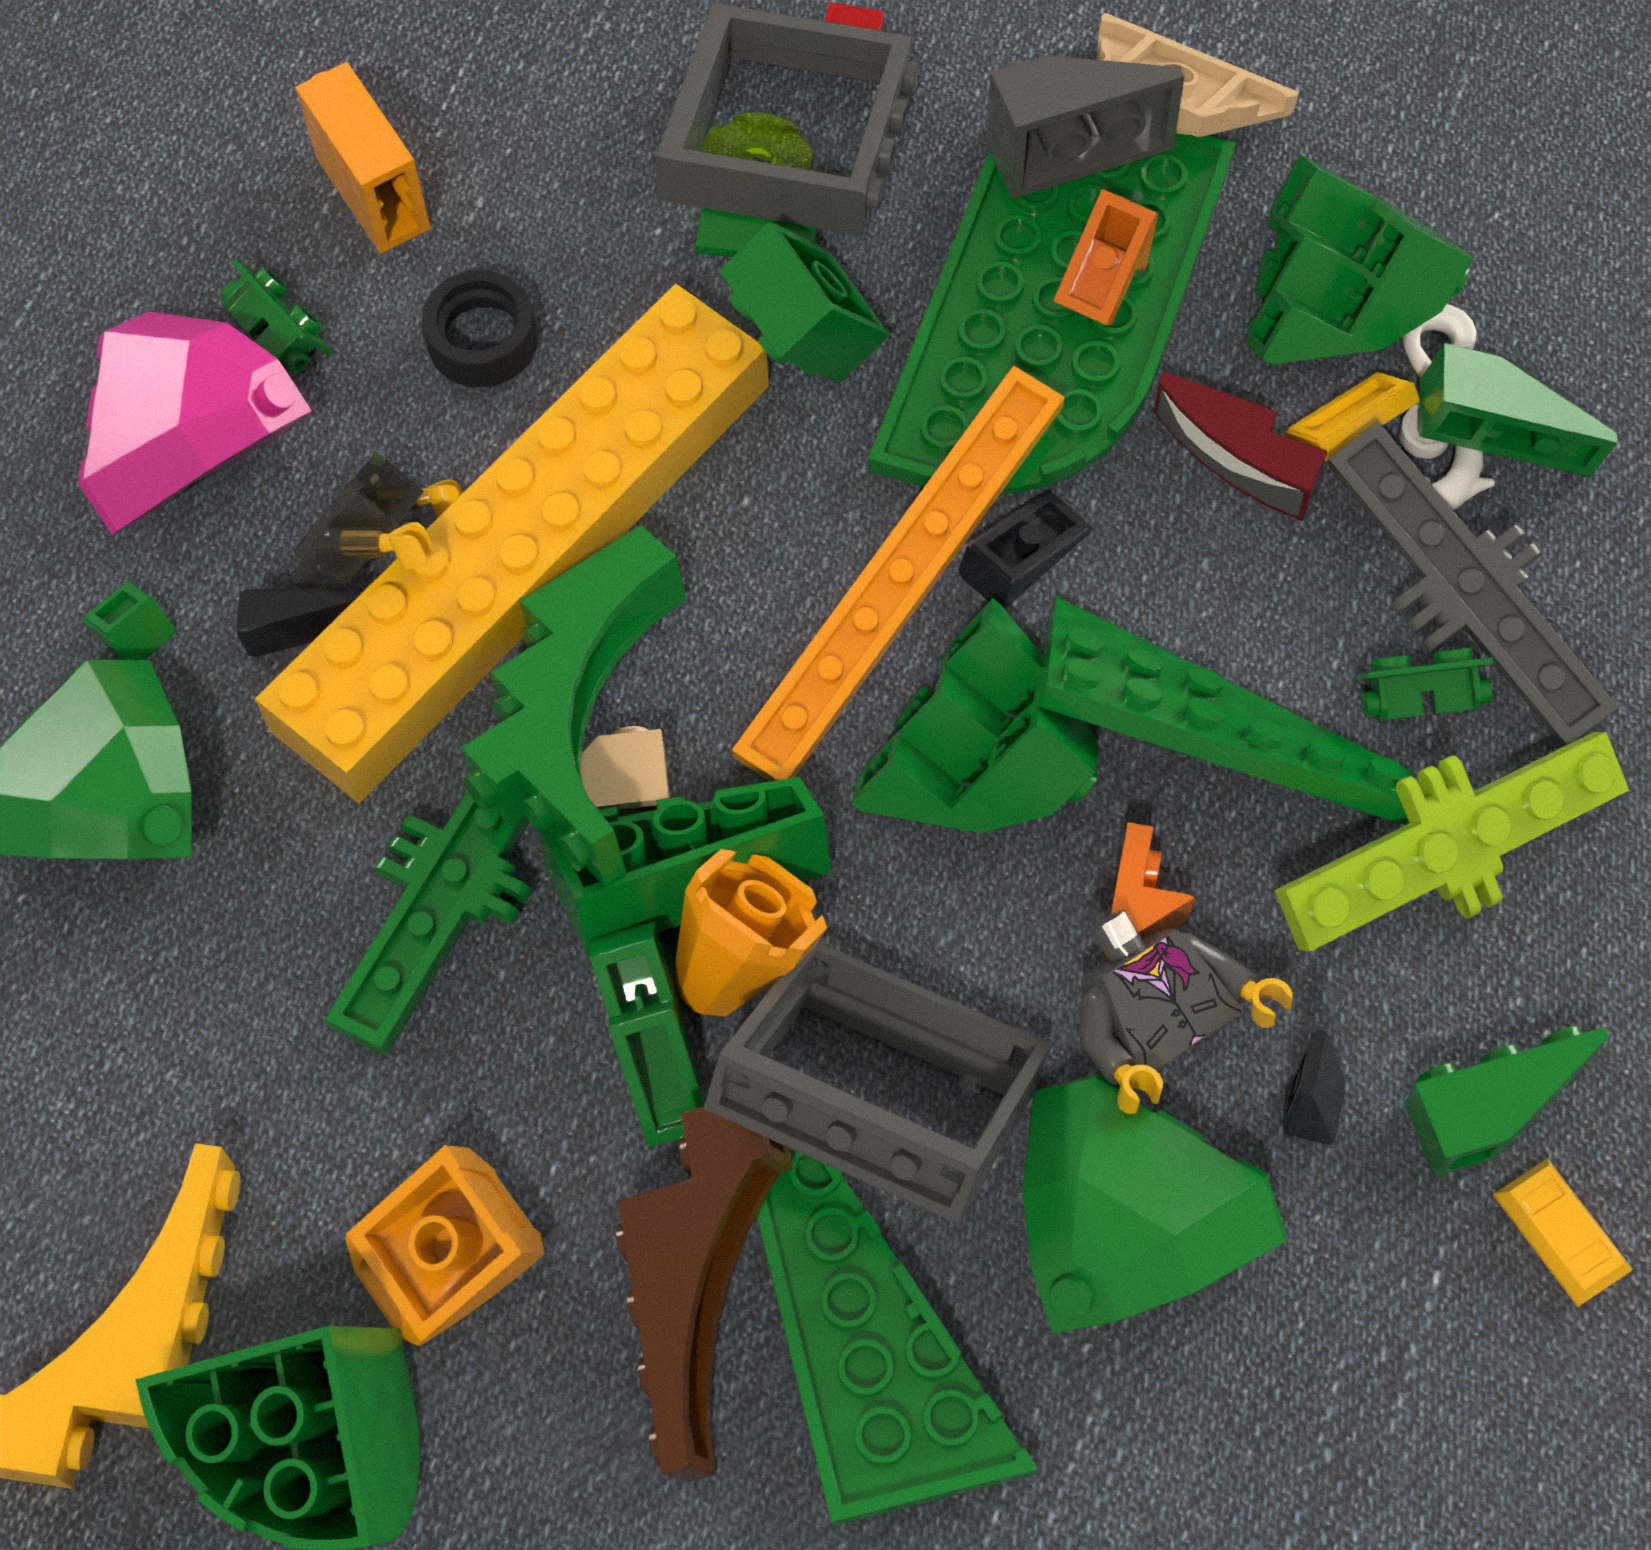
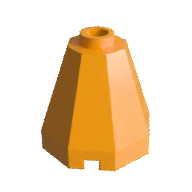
(741, 931)

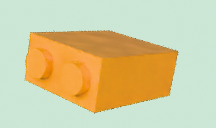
(363, 157)

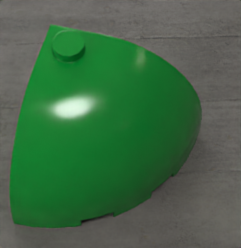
(296, 1436)

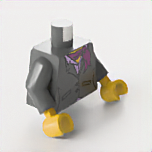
(1160, 1000)

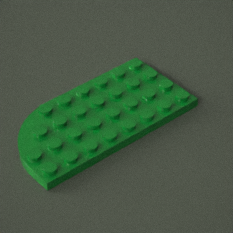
(1000, 312)

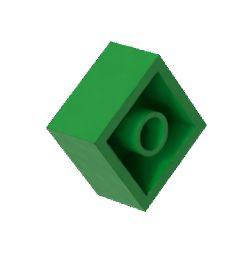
(802, 304)

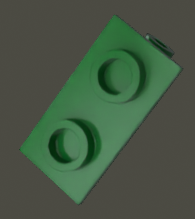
(260, 300)
(1451, 680)

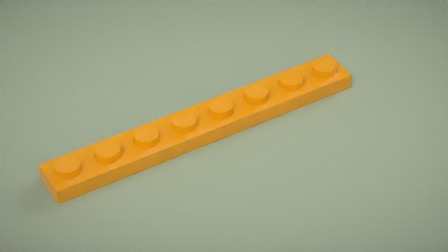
(898, 578)

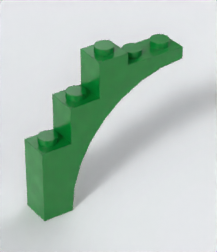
(546, 694)

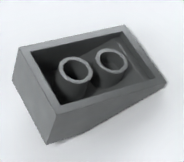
(1078, 118)

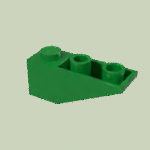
(1482, 1109)

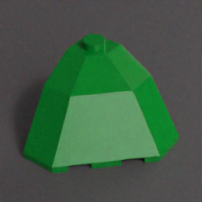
(1346, 271)
(979, 743)
(97, 771)
(1132, 1207)

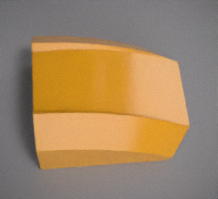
(442, 1244)

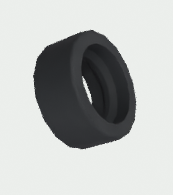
(471, 291)

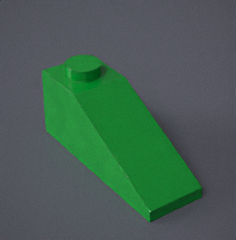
(1503, 411)

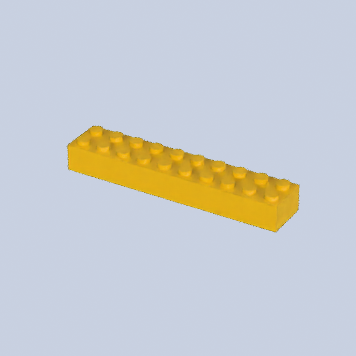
(542, 507)

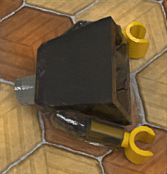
(363, 522)

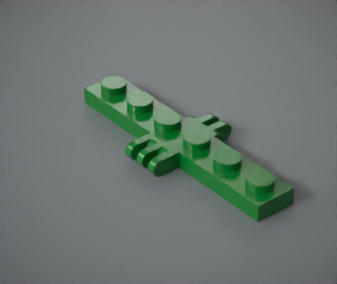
(447, 882)

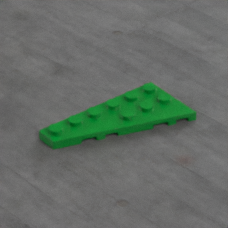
(1160, 698)
(874, 1366)

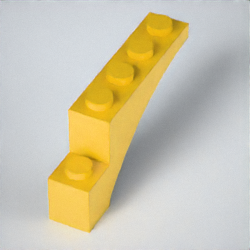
(138, 1335)

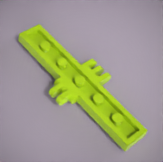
(1451, 839)

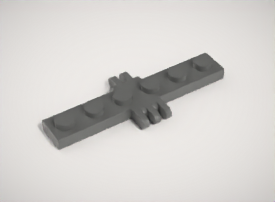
(1471, 586)

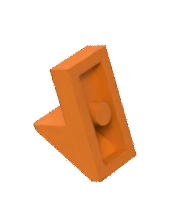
(1106, 257)
(1136, 884)

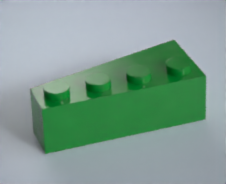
(671, 843)

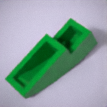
(648, 1029)

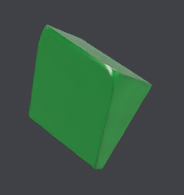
(130, 623)

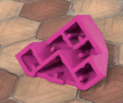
(174, 407)

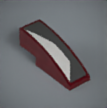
(1240, 445)

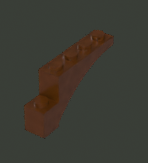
(680, 1264)

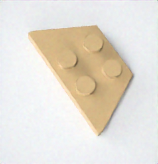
(1213, 93)

